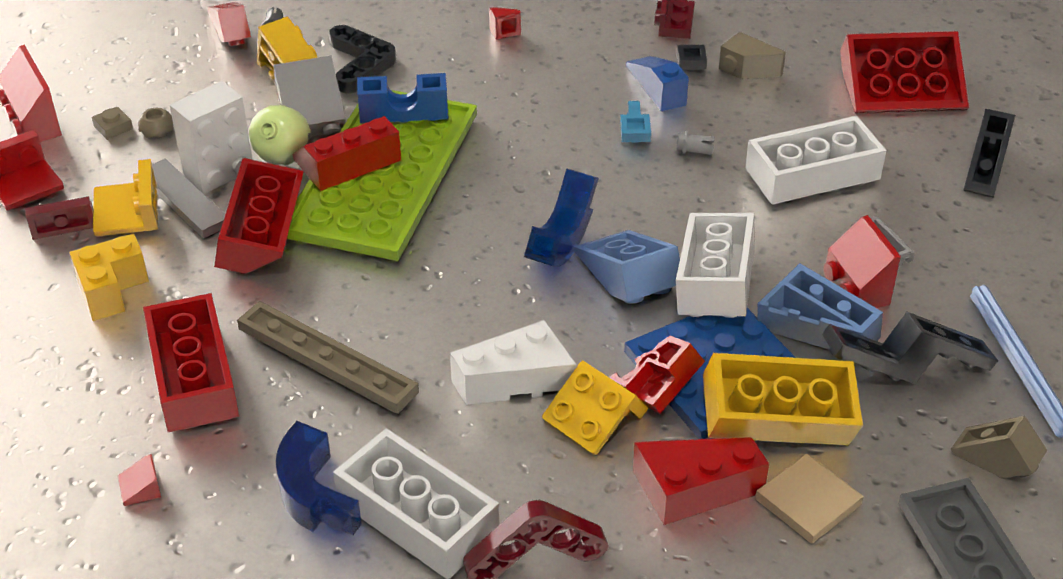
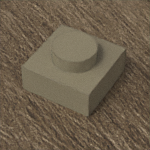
(112, 122)

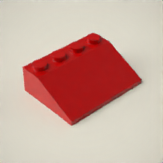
(904, 72)

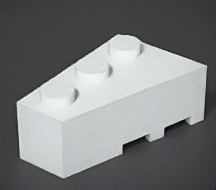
(511, 364)

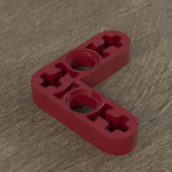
(529, 525)

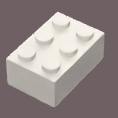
(211, 135)

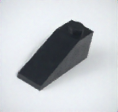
(989, 152)

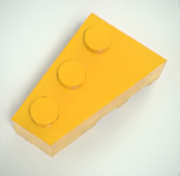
(281, 43)

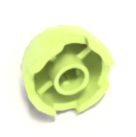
(278, 134)

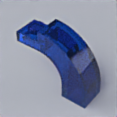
(565, 228)
(308, 502)

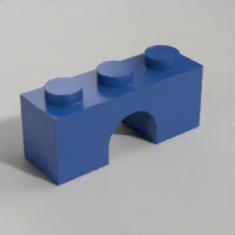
(425, 102)

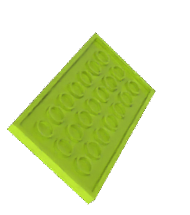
(384, 207)

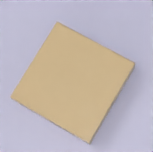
(809, 498)

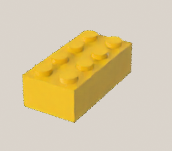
(781, 399)

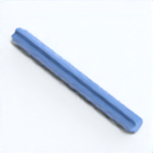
(1020, 358)

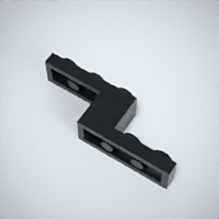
(909, 348)

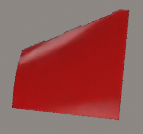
(661, 372)

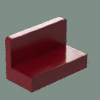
(60, 217)

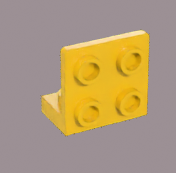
(127, 205)
(591, 407)

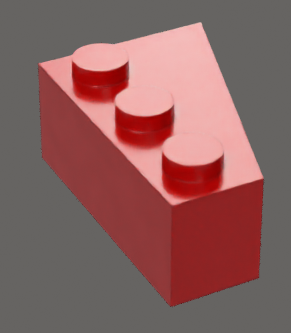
(698, 474)

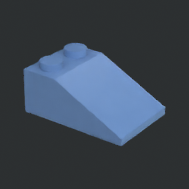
(631, 264)

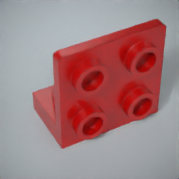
(25, 171)

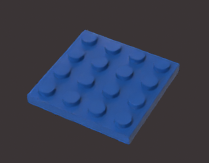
(708, 336)

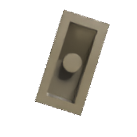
(751, 58)
(1002, 447)

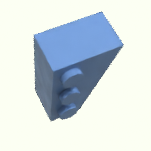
(808, 303)

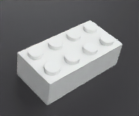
(815, 159)
(716, 265)
(417, 502)

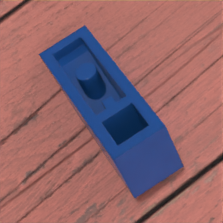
(661, 80)

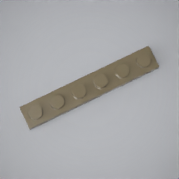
(329, 357)

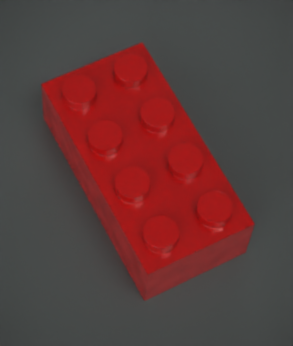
(190, 362)

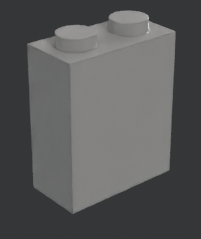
(313, 91)

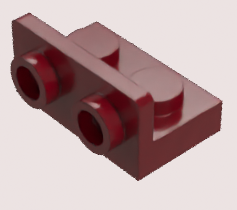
(674, 18)

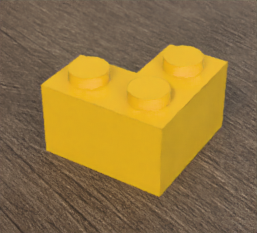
(105, 271)

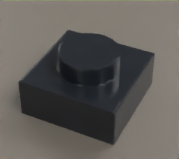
(692, 57)

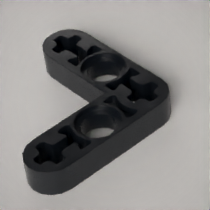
(368, 51)

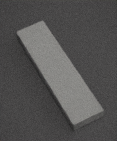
(187, 200)

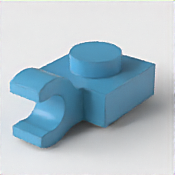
(634, 125)

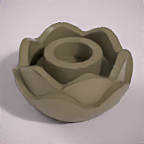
(155, 123)

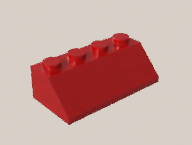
(257, 216)

